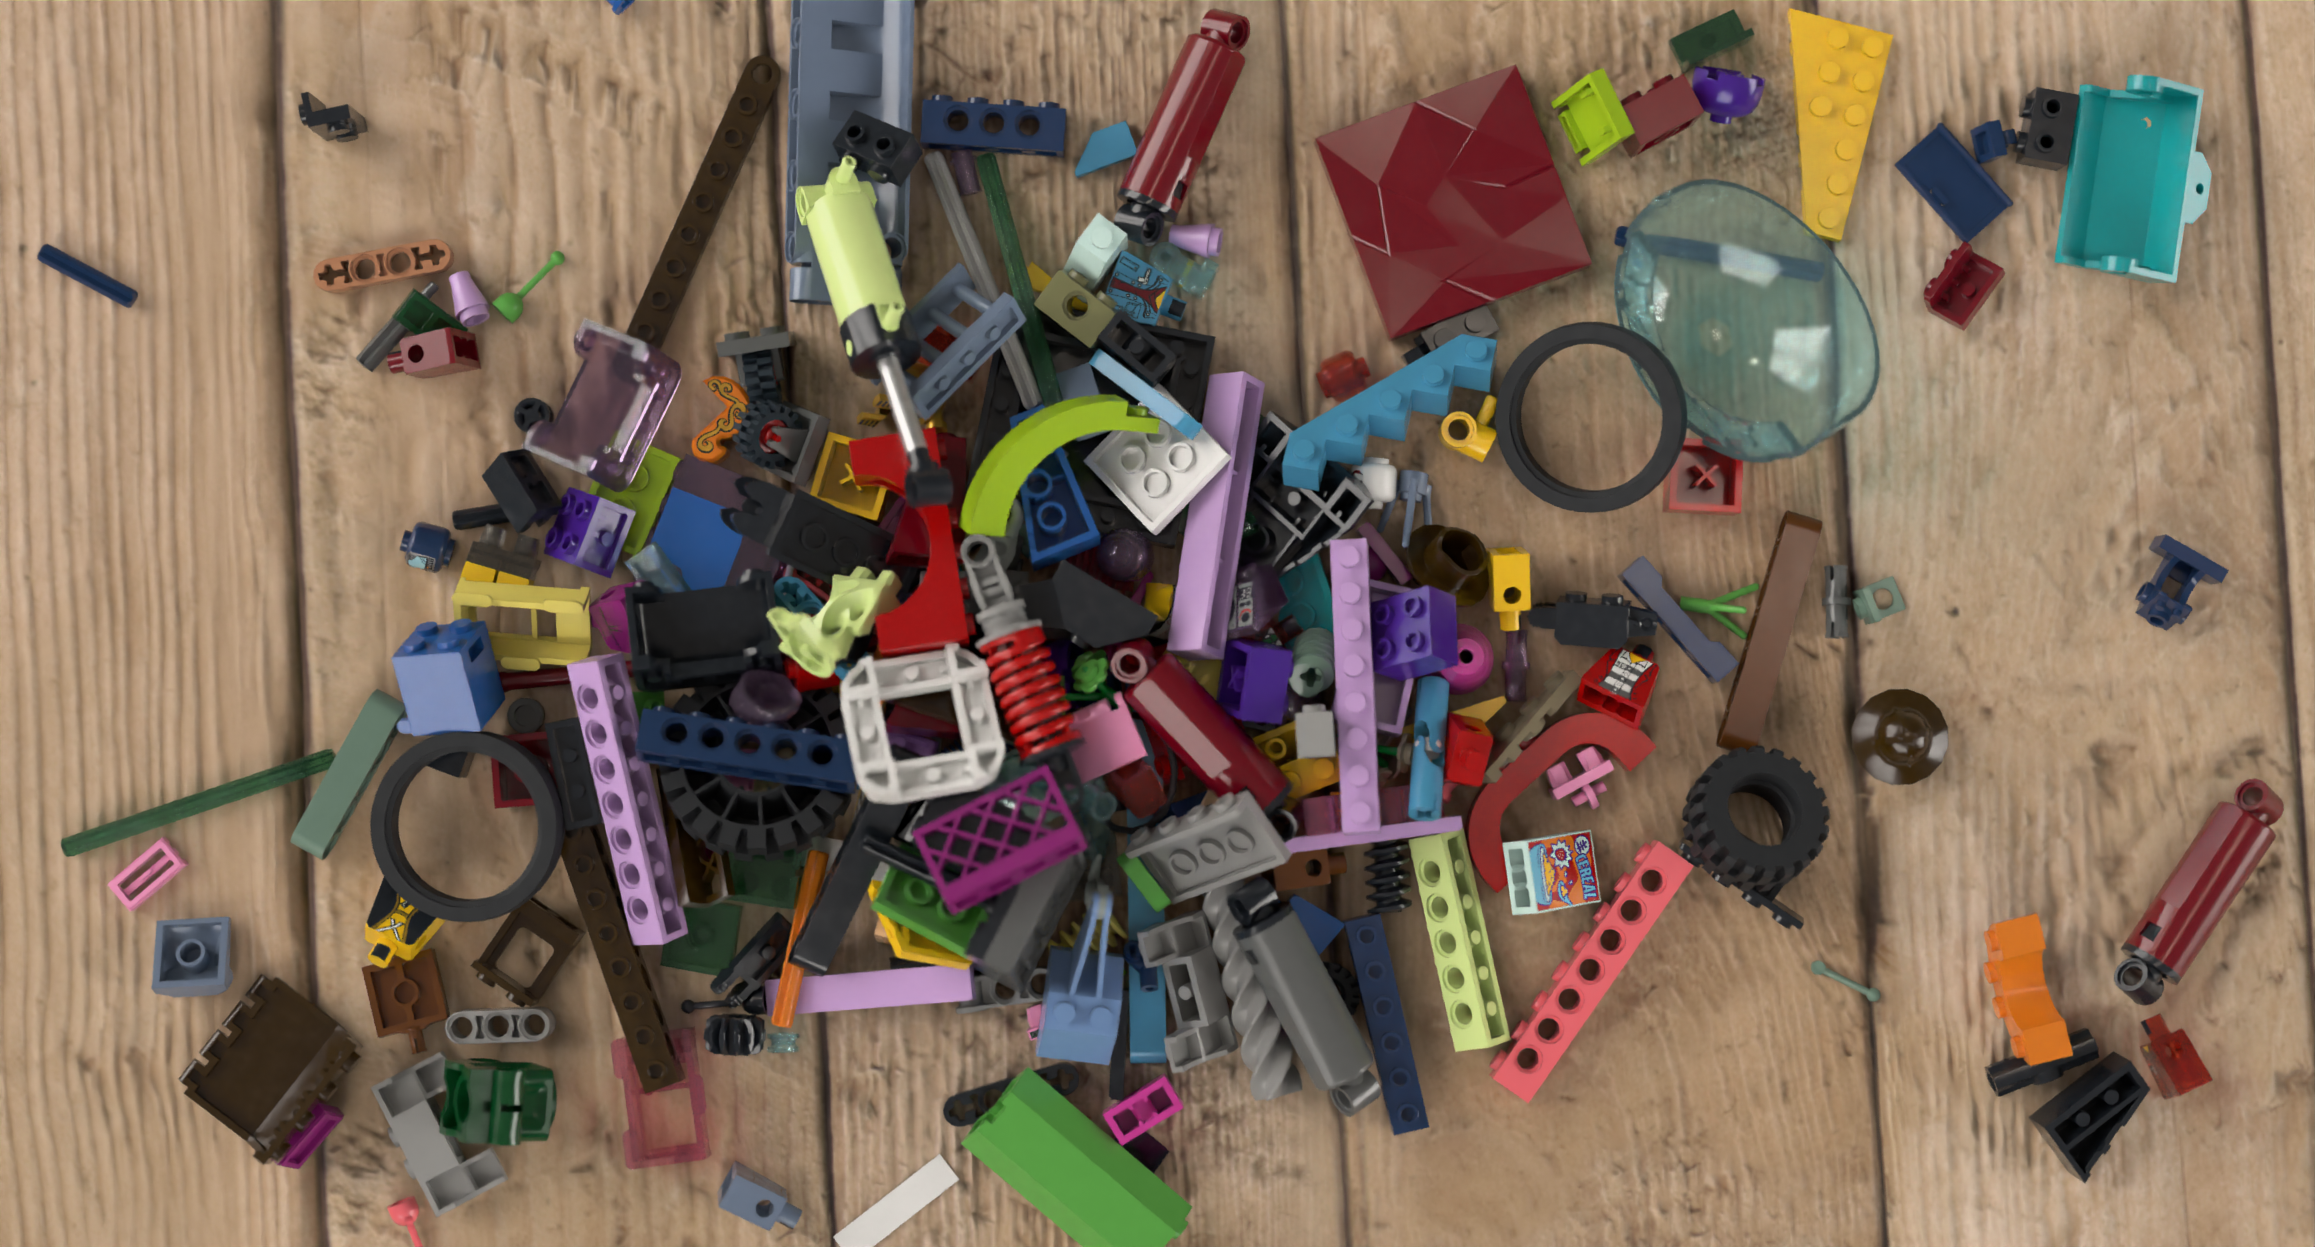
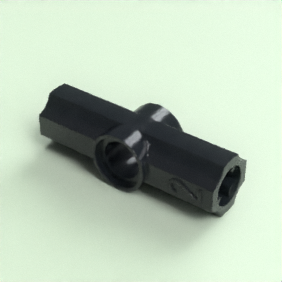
(2015, 1073)

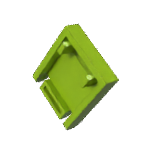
(1593, 116)

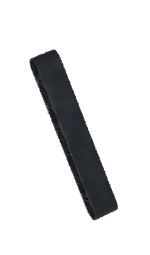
(846, 881)

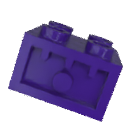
(589, 532)

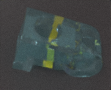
(1184, 272)

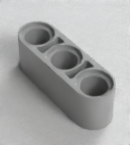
(484, 1031)

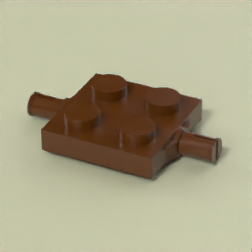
(407, 997)

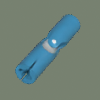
(1428, 745)

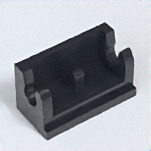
(521, 489)

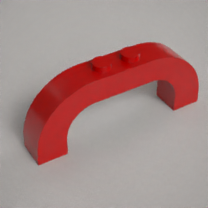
(1483, 820)

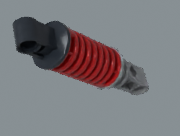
(1022, 675)

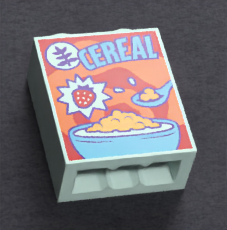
(1551, 872)

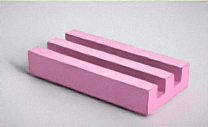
(171, 854)

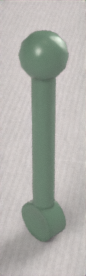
(1819, 968)

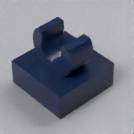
(1991, 141)

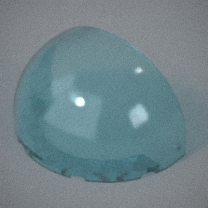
(1749, 318)

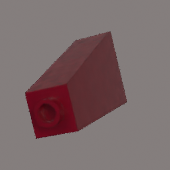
(911, 538)

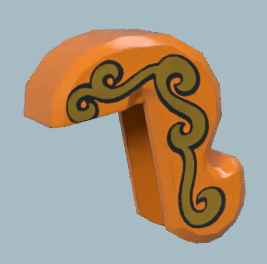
(710, 441)

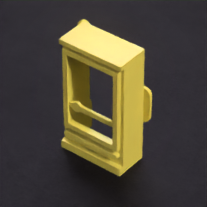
(531, 651)

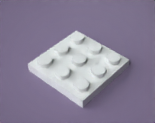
(1157, 470)

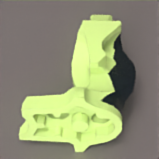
(850, 611)

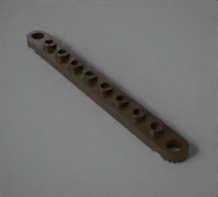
(704, 205)

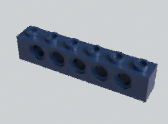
(728, 759)
(1386, 1023)

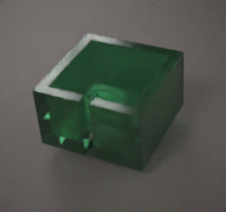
(768, 882)

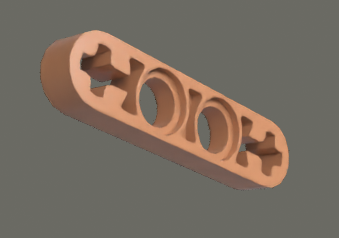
(384, 271)

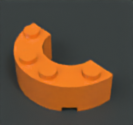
(2021, 990)

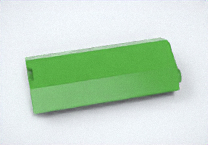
(1074, 1169)

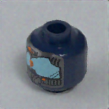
(428, 547)

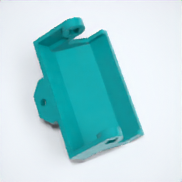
(2133, 184)

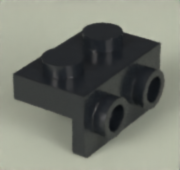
(331, 123)

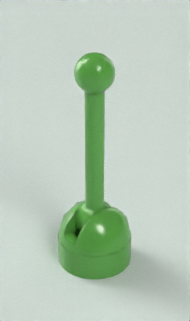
(511, 304)

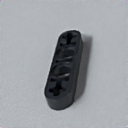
(965, 1096)

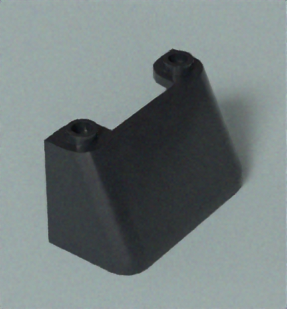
(702, 633)

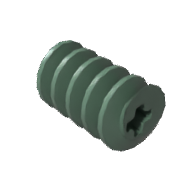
(1313, 662)

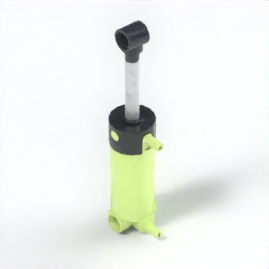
(871, 311)

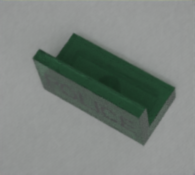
(1709, 41)

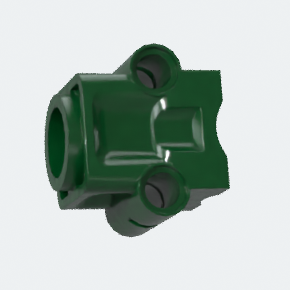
(498, 1101)

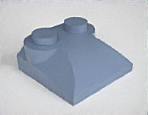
(192, 957)

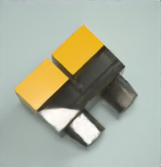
(492, 564)

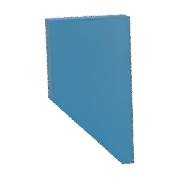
(1106, 149)

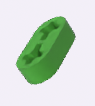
(1144, 882)

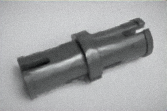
(1836, 601)

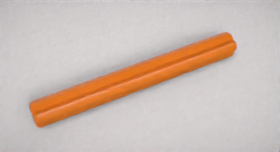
(792, 975)

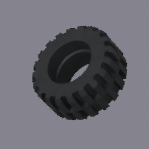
(1780, 784)

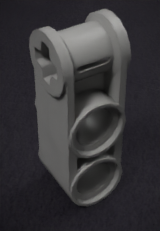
(989, 998)

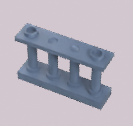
(972, 345)

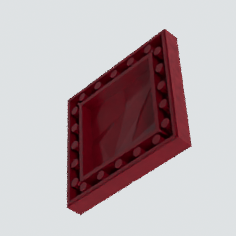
(1452, 202)

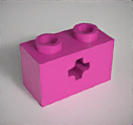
(1143, 1109)

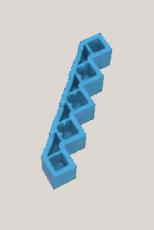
(1387, 408)

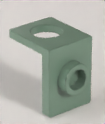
(1865, 604)

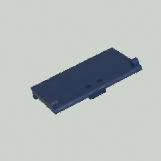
(1956, 181)

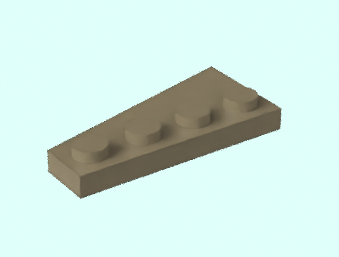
(1528, 725)

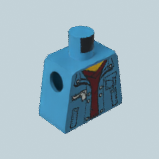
(1143, 291)

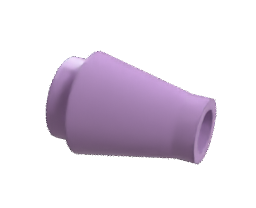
(1199, 239)
(468, 301)

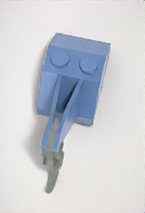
(1083, 987)

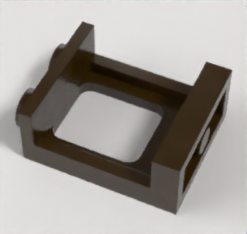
(545, 924)

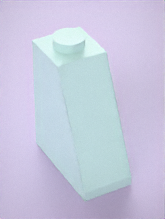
(1097, 251)

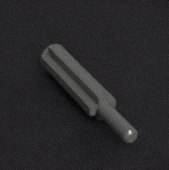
(388, 337)

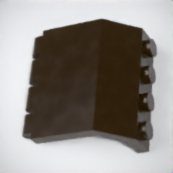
(271, 1067)

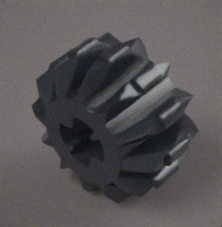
(735, 1034)

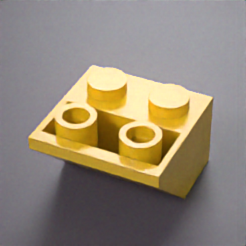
(1306, 774)

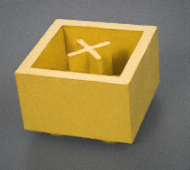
(837, 486)

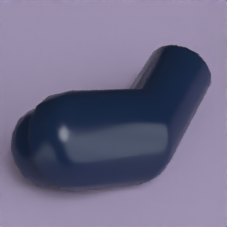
(1147, 976)

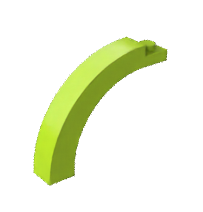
(1029, 442)

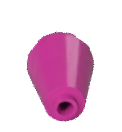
(1470, 676)

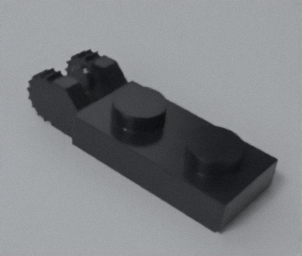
(755, 961)

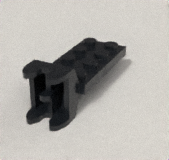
(811, 533)

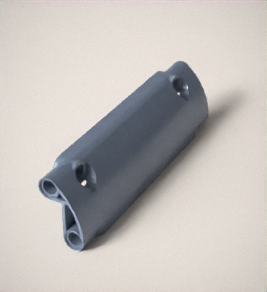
(841, 62)

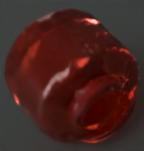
(1343, 376)

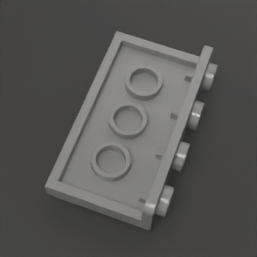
(1209, 847)

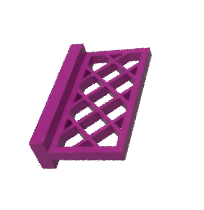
(1006, 869)

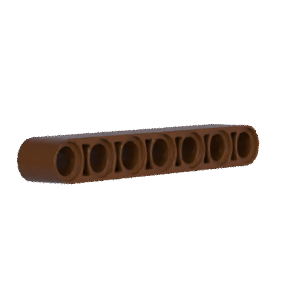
(1769, 631)

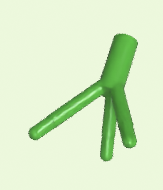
(1716, 606)

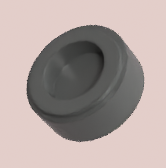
(526, 715)

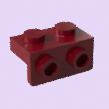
(1962, 286)

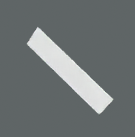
(898, 1205)

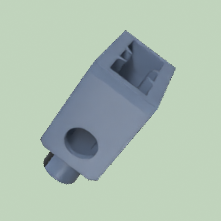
(746, 1188)

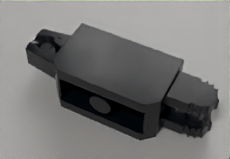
(1593, 621)

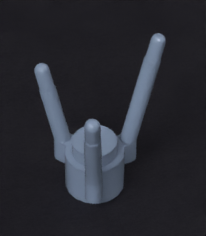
(1412, 487)

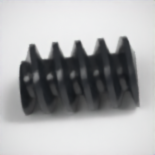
(1388, 876)

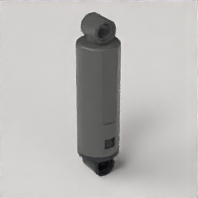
(1303, 996)

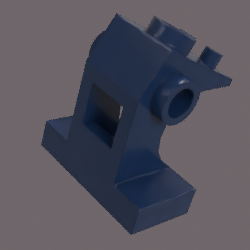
(2184, 567)

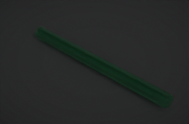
(1019, 279)
(197, 803)

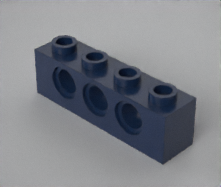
(1047, 142)

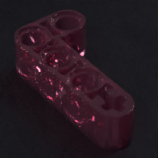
(1324, 816)

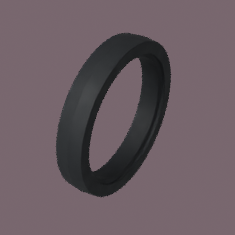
(1510, 427)
(388, 847)

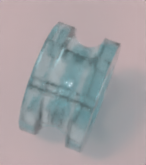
(783, 1042)

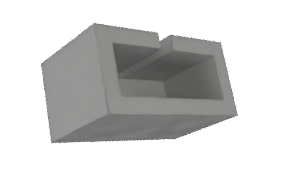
(1315, 732)

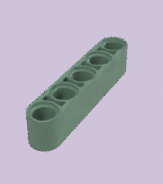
(349, 775)

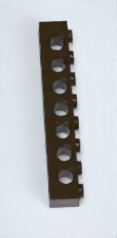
(620, 960)

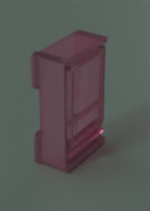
(634, 1139)

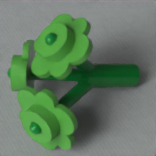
(1090, 673)

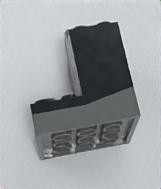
(1019, 916)

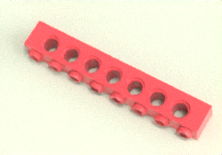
(1671, 873)

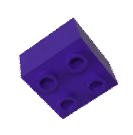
(1414, 633)
(1255, 680)

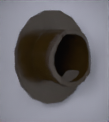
(1449, 561)
(1899, 736)

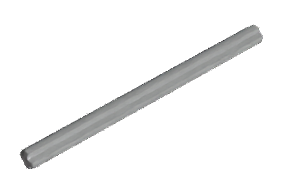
(980, 273)

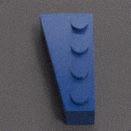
(1054, 508)

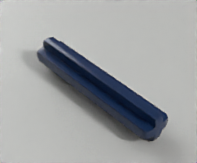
(87, 275)

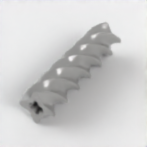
(1264, 1043)

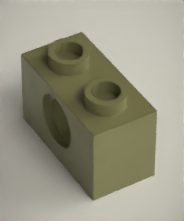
(1057, 302)

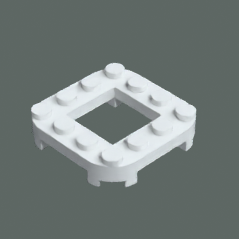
(916, 675)

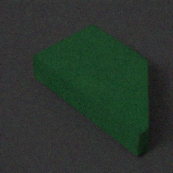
(423, 315)

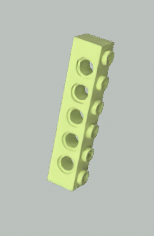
(1459, 940)

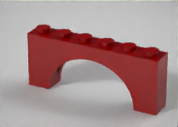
(936, 608)

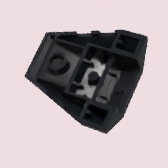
(1293, 519)

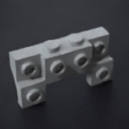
(1194, 989)
(432, 1156)

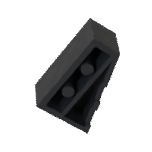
(2090, 1113)

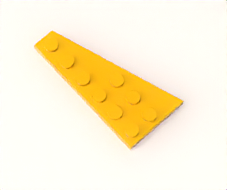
(1835, 97)

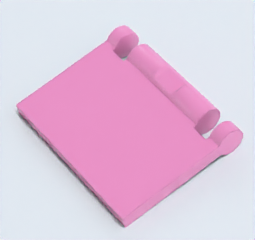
(1109, 737)

